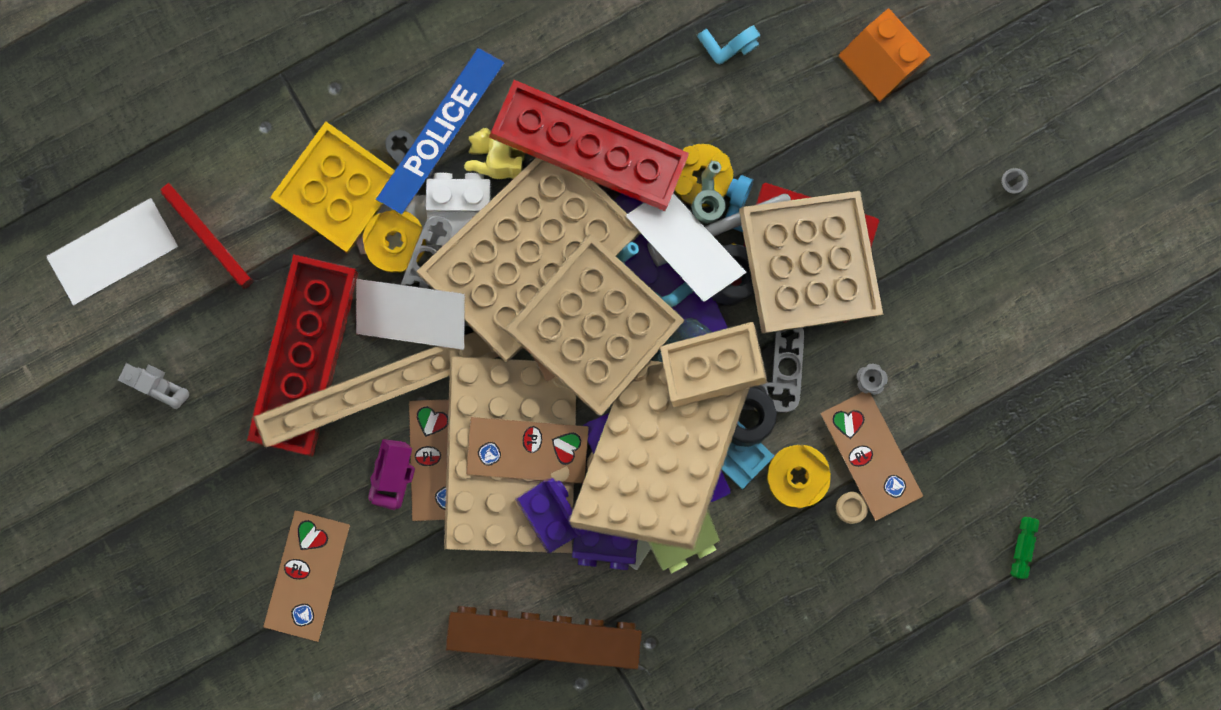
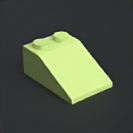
(675, 557)

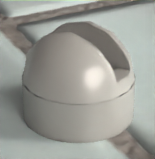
(1012, 174)

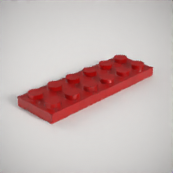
(589, 145)

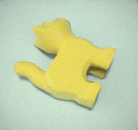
(501, 159)

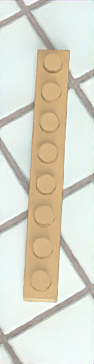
(365, 390)

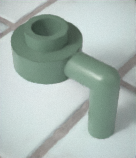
(709, 196)

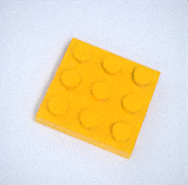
(334, 187)

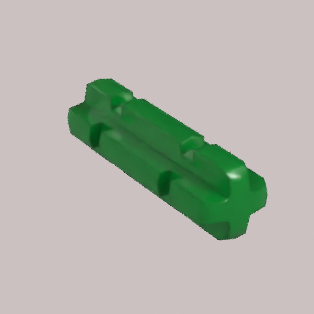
(1024, 547)

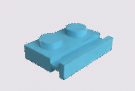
(745, 462)

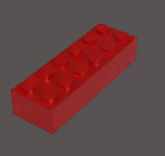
(305, 342)

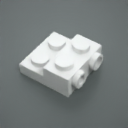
(455, 200)

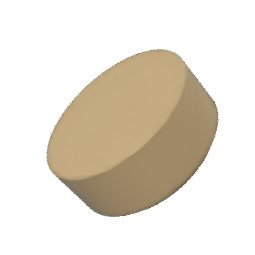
(851, 508)

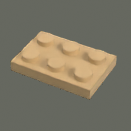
(713, 364)

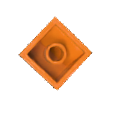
(884, 55)

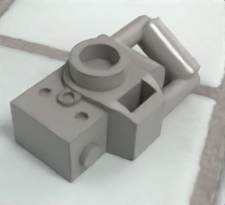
(152, 383)

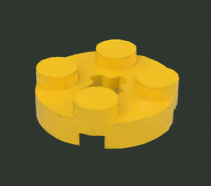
(701, 156)
(377, 246)
(780, 476)

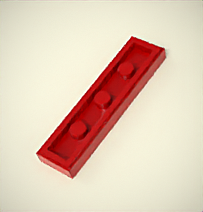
(206, 236)

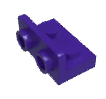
(549, 513)
(604, 547)

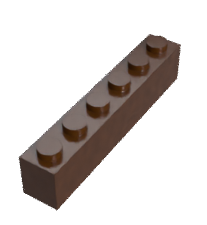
(544, 640)

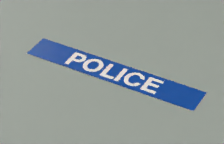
(439, 131)

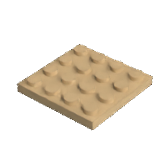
(810, 262)
(594, 324)

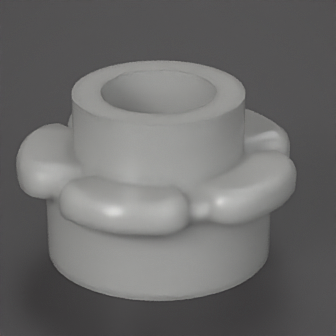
(872, 387)

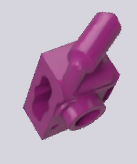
(391, 474)

